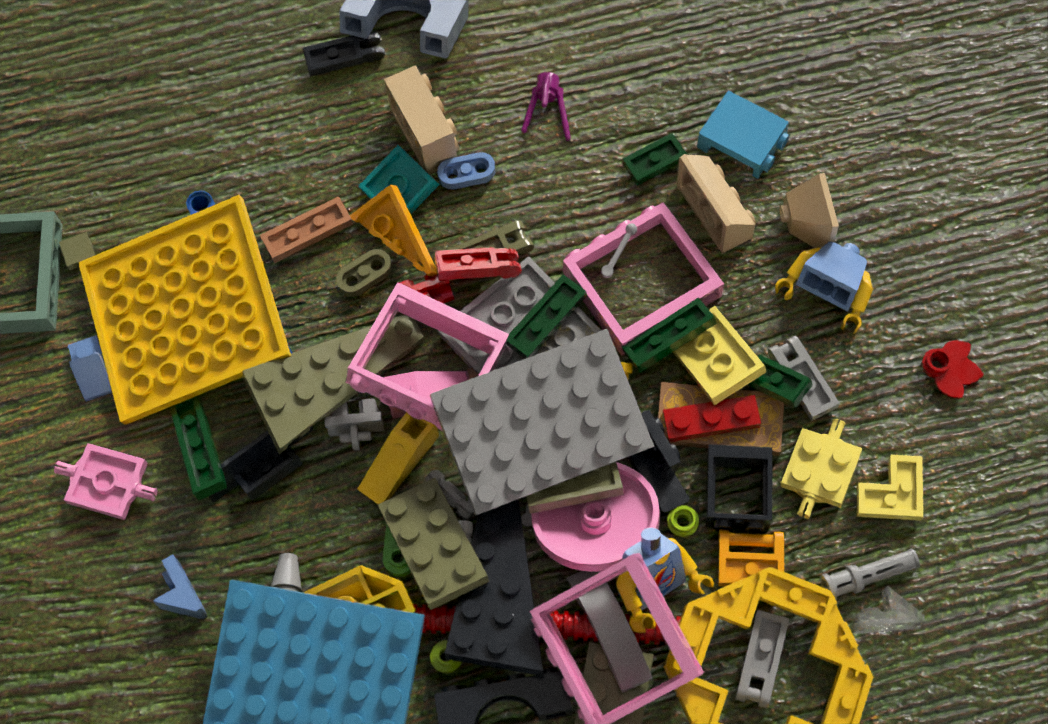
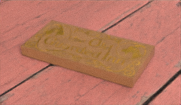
(769, 408)

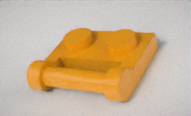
(740, 565)

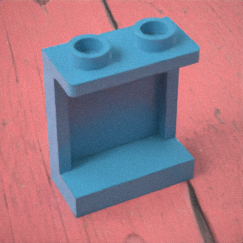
(744, 133)

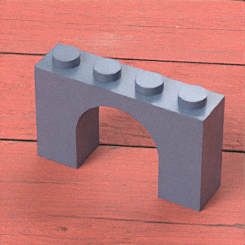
(437, 34)

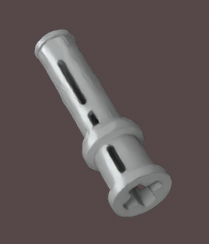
(855, 577)

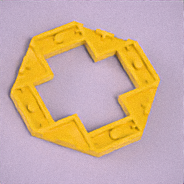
(737, 605)

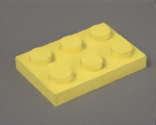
(720, 360)

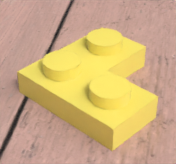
(900, 497)

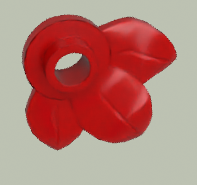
(955, 370)

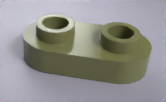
(362, 272)

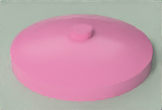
(599, 531)

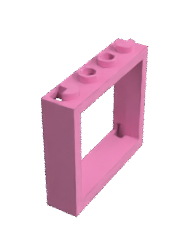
(600, 246)
(436, 316)
(560, 655)

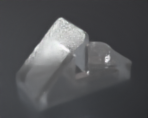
(897, 615)

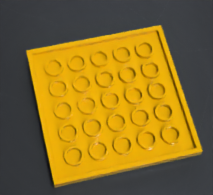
(183, 309)

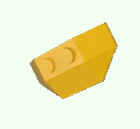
(366, 587)

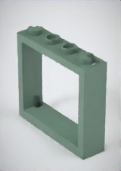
(48, 274)

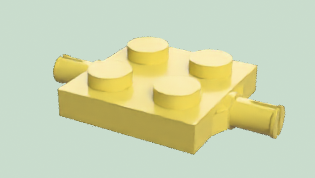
(821, 468)

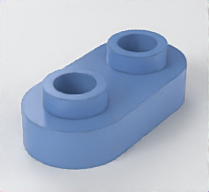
(465, 169)

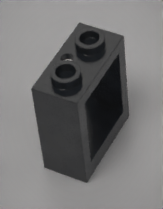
(739, 457)

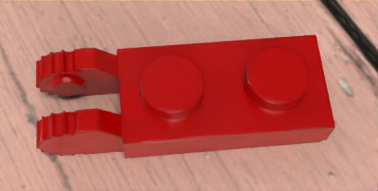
(477, 263)

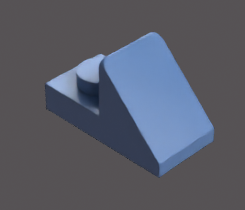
(89, 368)
(182, 596)

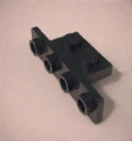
(660, 465)
(258, 466)

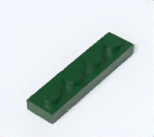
(198, 448)

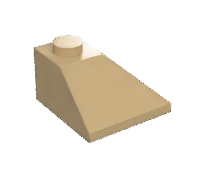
(811, 212)

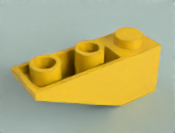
(398, 457)

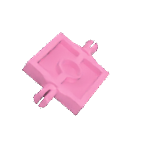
(105, 481)

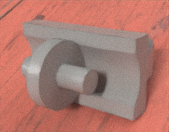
(355, 426)

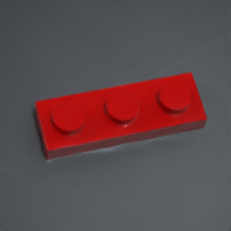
(711, 419)

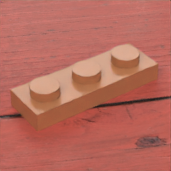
(306, 229)

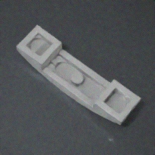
(613, 633)

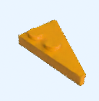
(391, 221)

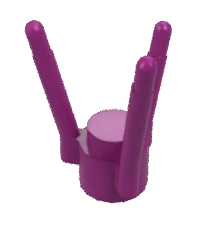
(547, 90)

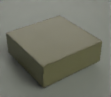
(77, 249)

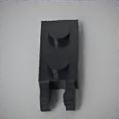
(342, 53)

